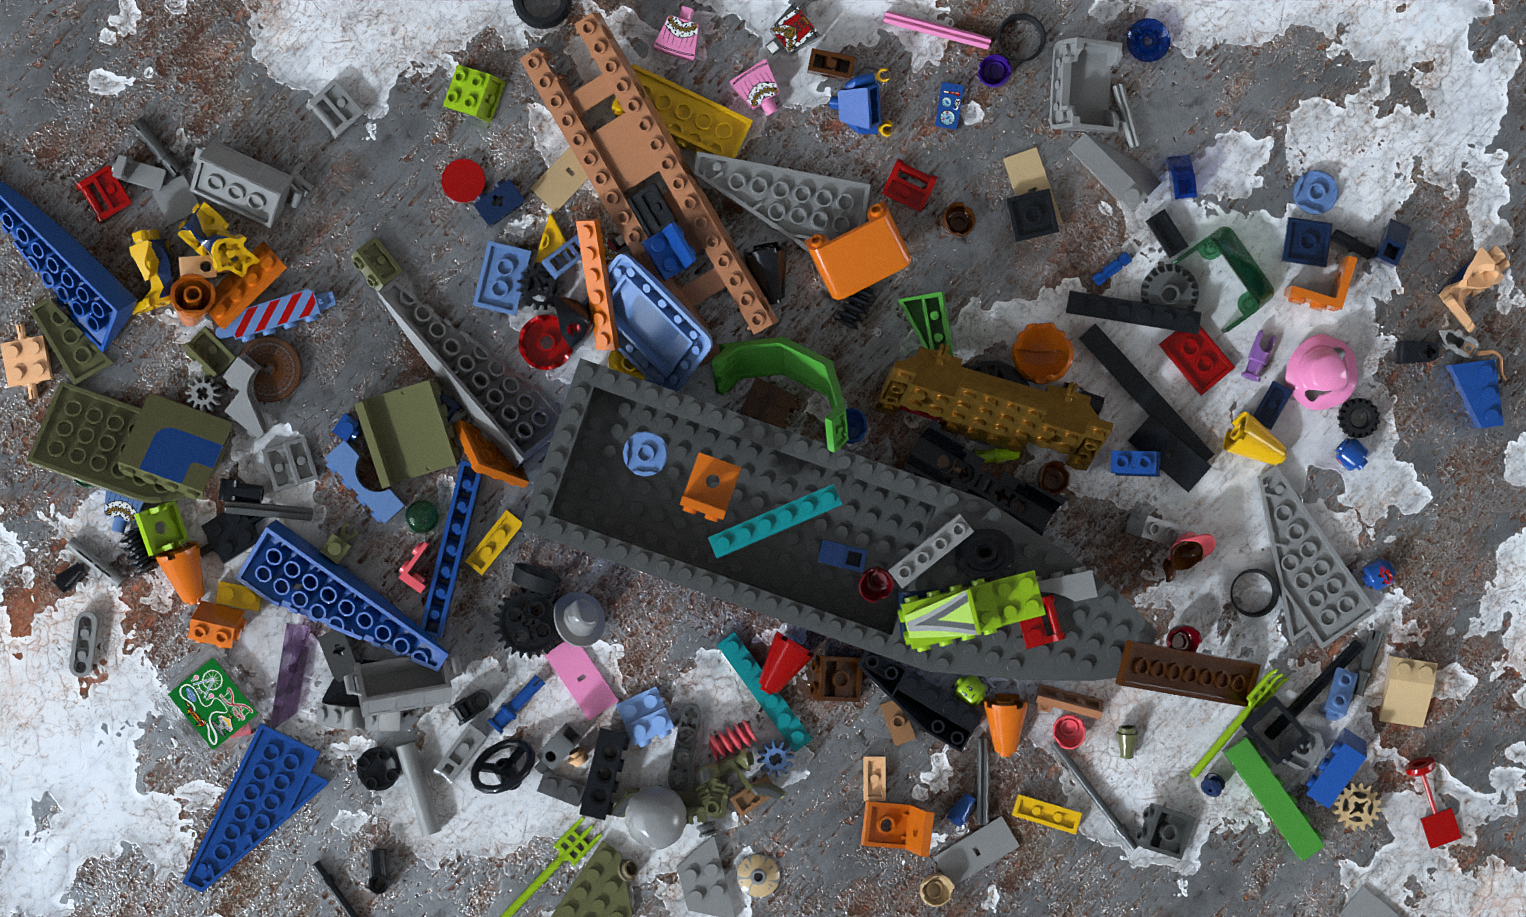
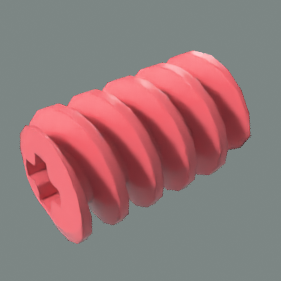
(731, 740)

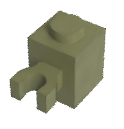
(338, 545)

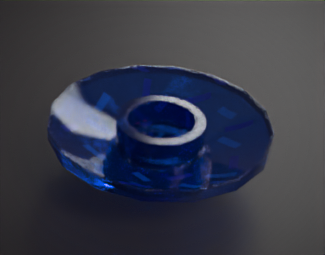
(1150, 29)

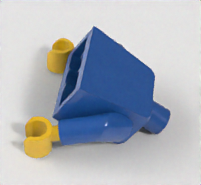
(860, 104)

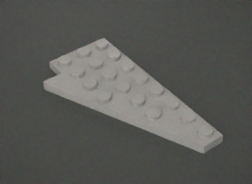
(787, 199)
(1311, 577)

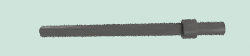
(1120, 829)

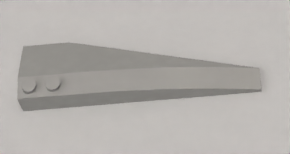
(495, 397)

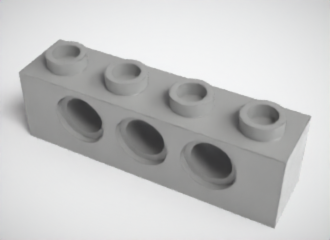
(930, 550)

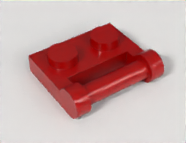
(110, 190)
(906, 192)
(1034, 630)

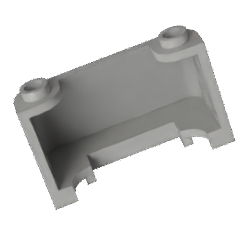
(1083, 85)

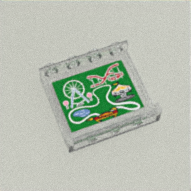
(210, 705)

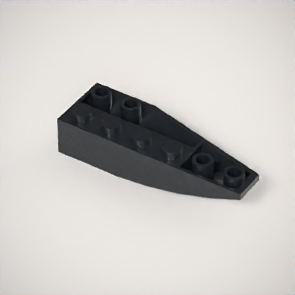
(923, 701)

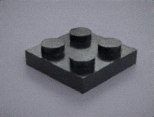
(1032, 215)

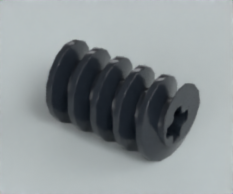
(855, 307)
(139, 552)

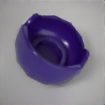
(994, 70)

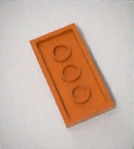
(238, 292)

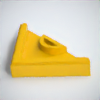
(551, 240)

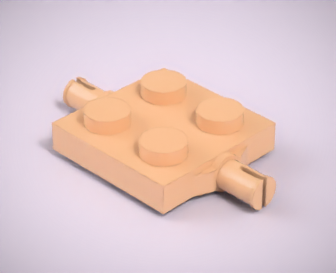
(26, 361)

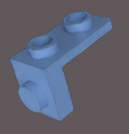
(1339, 694)

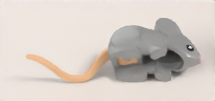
(1466, 346)

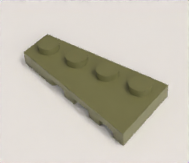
(72, 347)

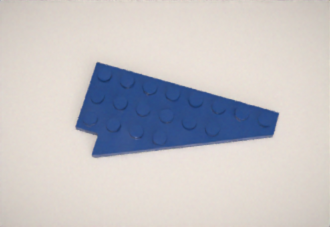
(264, 793)

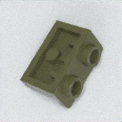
(376, 264)

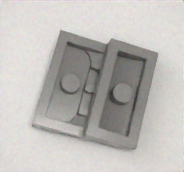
(289, 464)

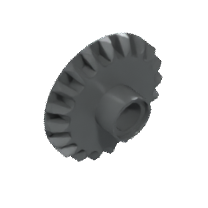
(1170, 277)

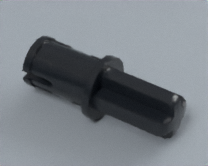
(1352, 244)

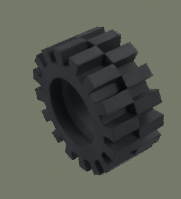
(1345, 418)

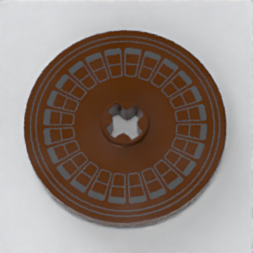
(286, 365)

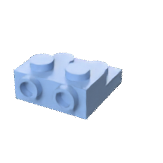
(645, 717)

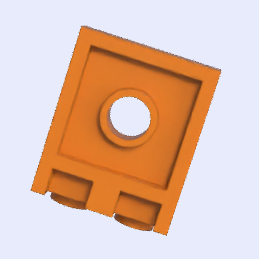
(1338, 292)
(706, 499)
(908, 828)

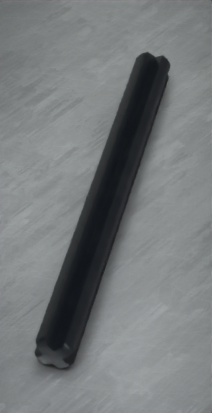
(1314, 689)

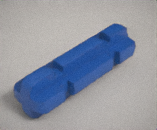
(1112, 268)

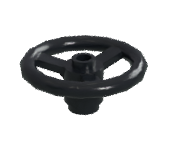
(504, 768)

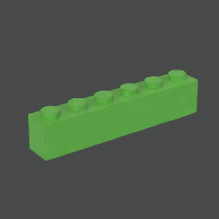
(1273, 798)

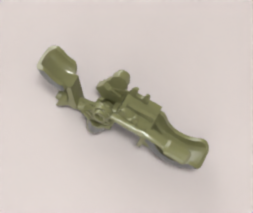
(709, 792)

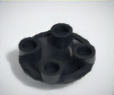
(378, 768)

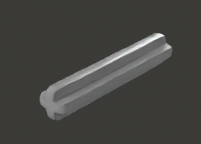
(1126, 115)

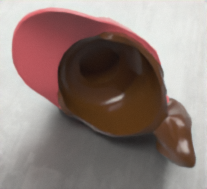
(1186, 552)

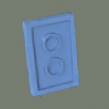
(499, 278)

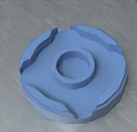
(1315, 192)
(645, 453)

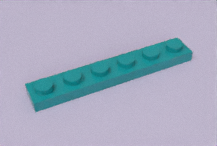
(775, 521)
(773, 704)

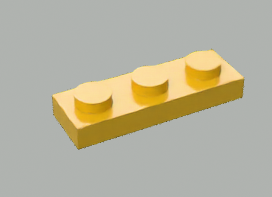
(494, 542)
(1046, 813)

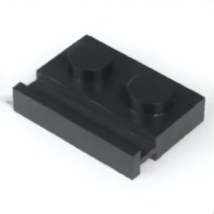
(652, 209)

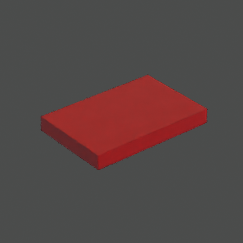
(1197, 358)

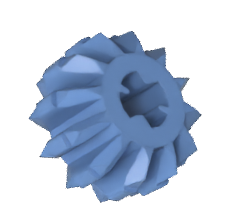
(772, 751)

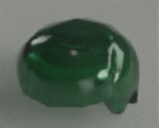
(421, 517)

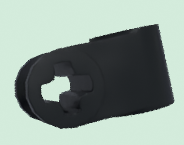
(1412, 352)
(468, 708)

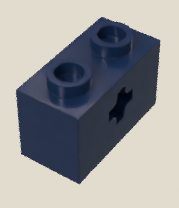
(511, 202)

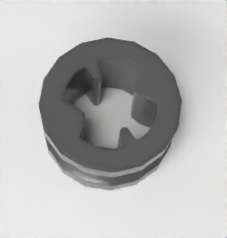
(707, 829)

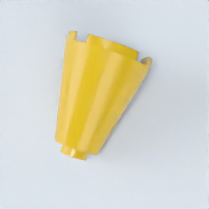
(1253, 441)

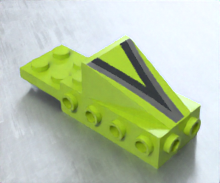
(970, 610)

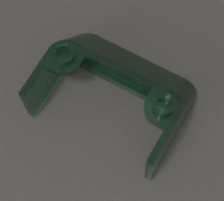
(1226, 243)

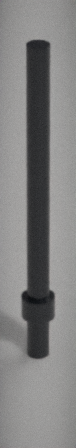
(328, 881)

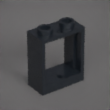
(1286, 756)

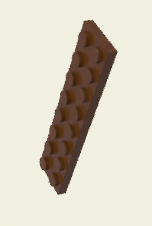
(1187, 673)

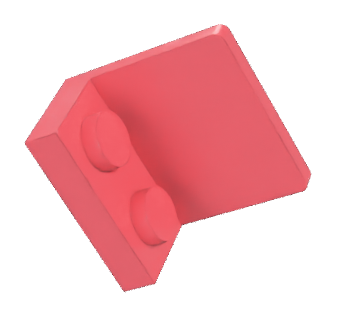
(416, 579)

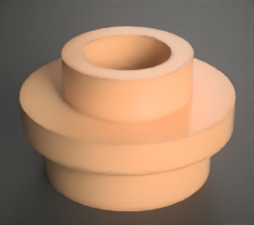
(578, 756)

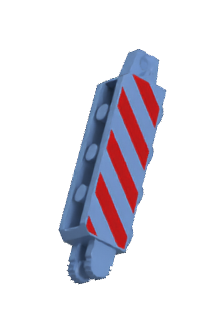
(278, 313)

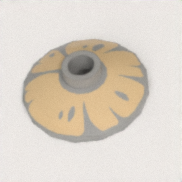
(758, 864)

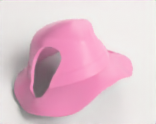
(1319, 367)

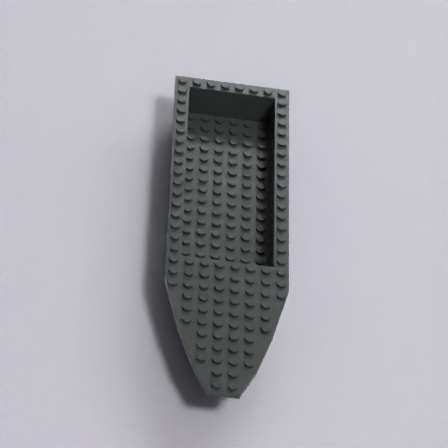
(605, 509)

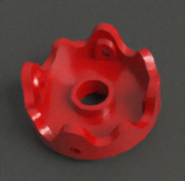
(530, 345)

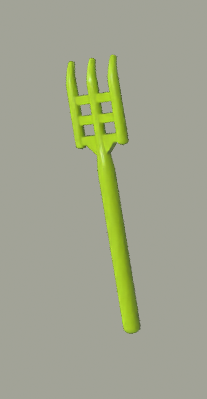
(1244, 714)
(564, 855)

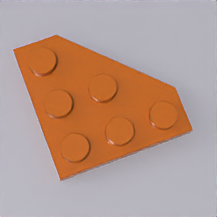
(486, 456)

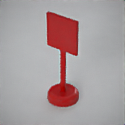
(1440, 826)

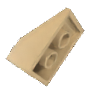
(1407, 690)

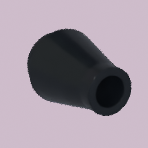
(68, 578)

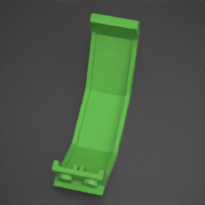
(789, 359)

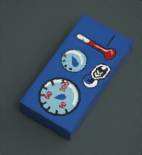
(949, 106)

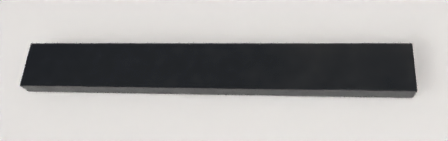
(1140, 389)

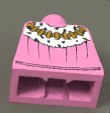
(679, 36)
(757, 87)

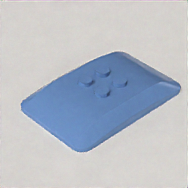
(654, 326)

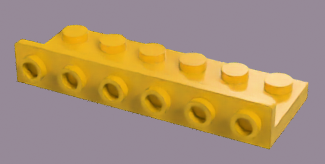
(692, 118)

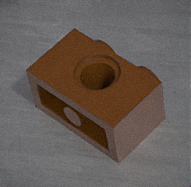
(831, 64)

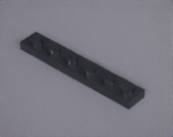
(1133, 312)

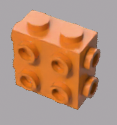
(217, 624)

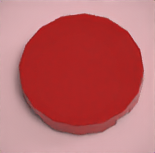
(463, 180)

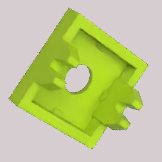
(175, 530)

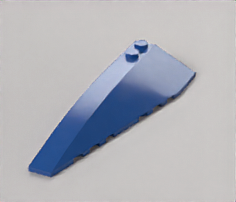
(332, 596)

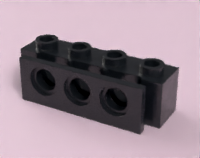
(590, 804)

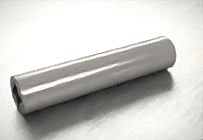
(418, 788)

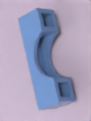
(345, 461)

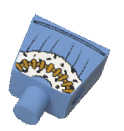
(122, 510)

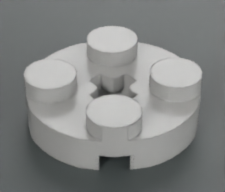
(1306, 759)

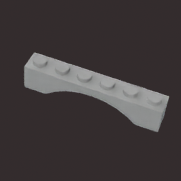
(1075, 585)

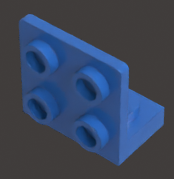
(669, 251)

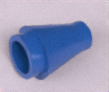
(961, 810)

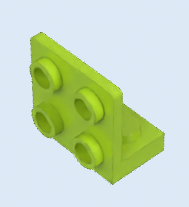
(474, 93)

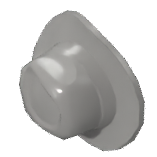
(579, 619)

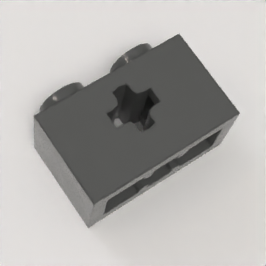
(332, 645)

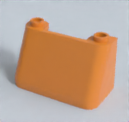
(860, 254)

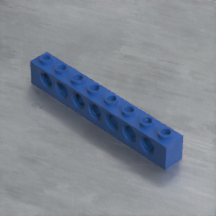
(451, 550)

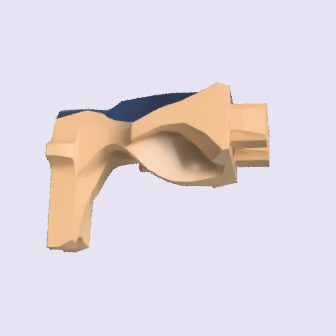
(1472, 279)

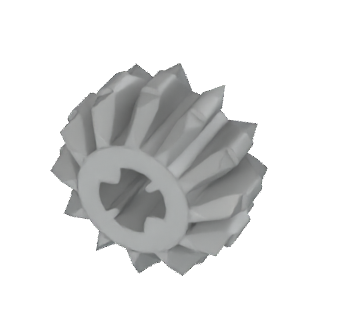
(196, 395)

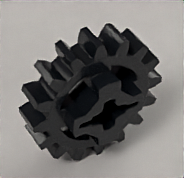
(532, 291)

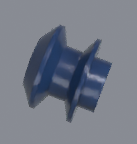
(1213, 785)

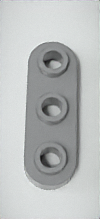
(78, 652)

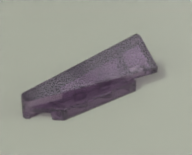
(290, 673)

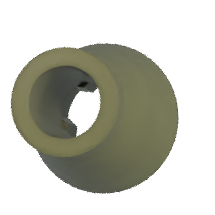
(1127, 740)

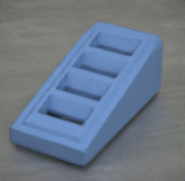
(561, 250)

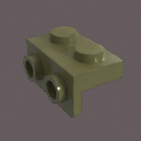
(209, 352)

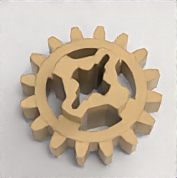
(1349, 811)

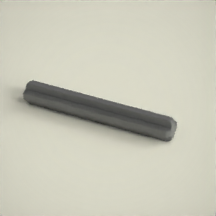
(268, 510)
(983, 772)

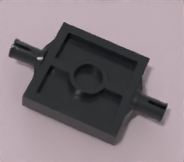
(230, 535)

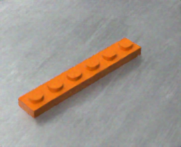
(597, 284)

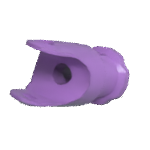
(1257, 358)

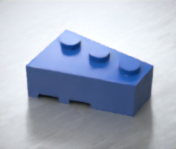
(1479, 390)
(1337, 768)

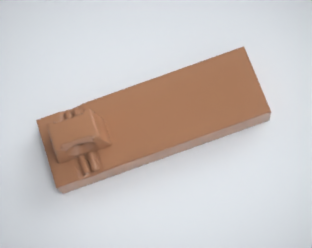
(1050, 697)

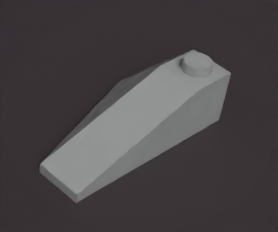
(1120, 175)

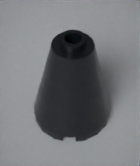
(768, 268)

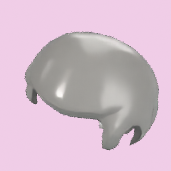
(656, 817)

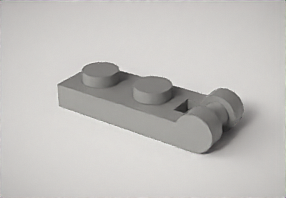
(460, 752)

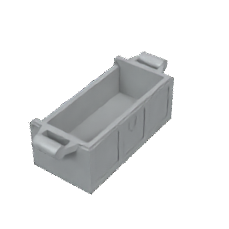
(242, 183)
(400, 685)

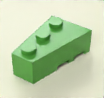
(930, 320)

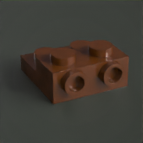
(769, 403)
(836, 678)

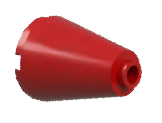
(782, 663)

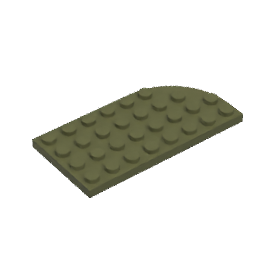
(85, 440)

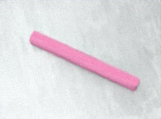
(937, 29)

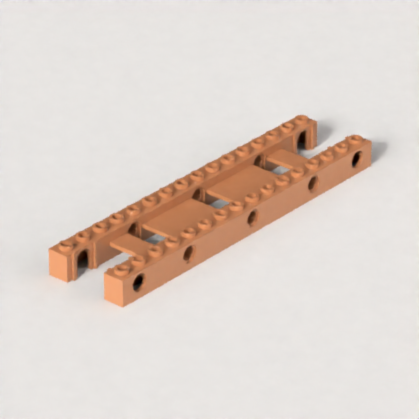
(632, 151)

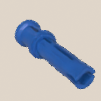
(509, 710)

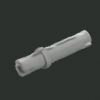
(97, 564)

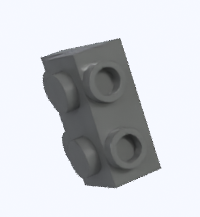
(1165, 831)

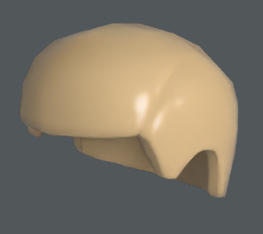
(936, 889)

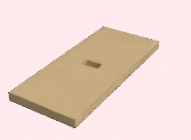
(1026, 173)
(556, 184)

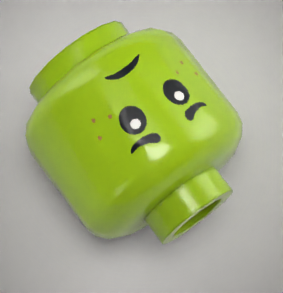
(970, 690)

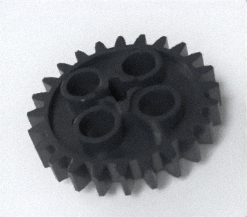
(509, 628)

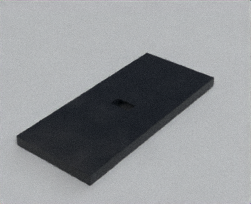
(1183, 465)

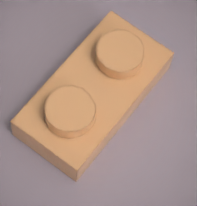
(874, 778)

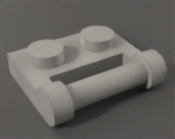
(340, 103)

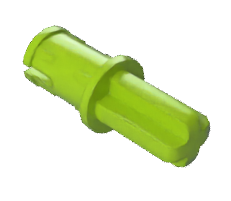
(997, 455)

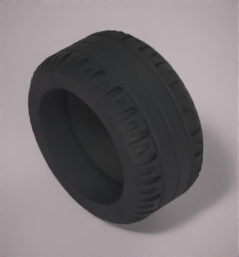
(543, 22)

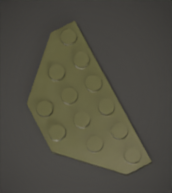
(597, 888)

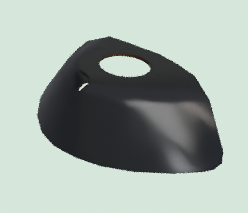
(570, 312)

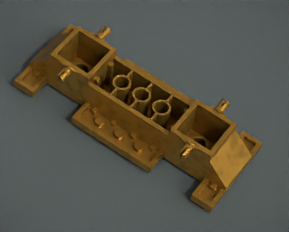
(995, 407)

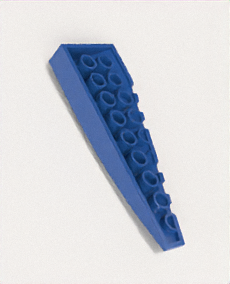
(88, 291)

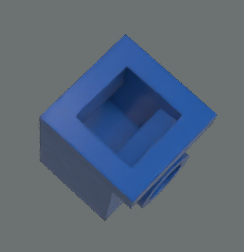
(348, 428)

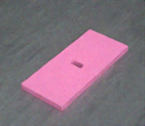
(590, 693)

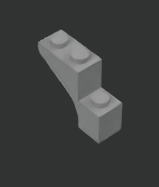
(245, 406)
(350, 717)

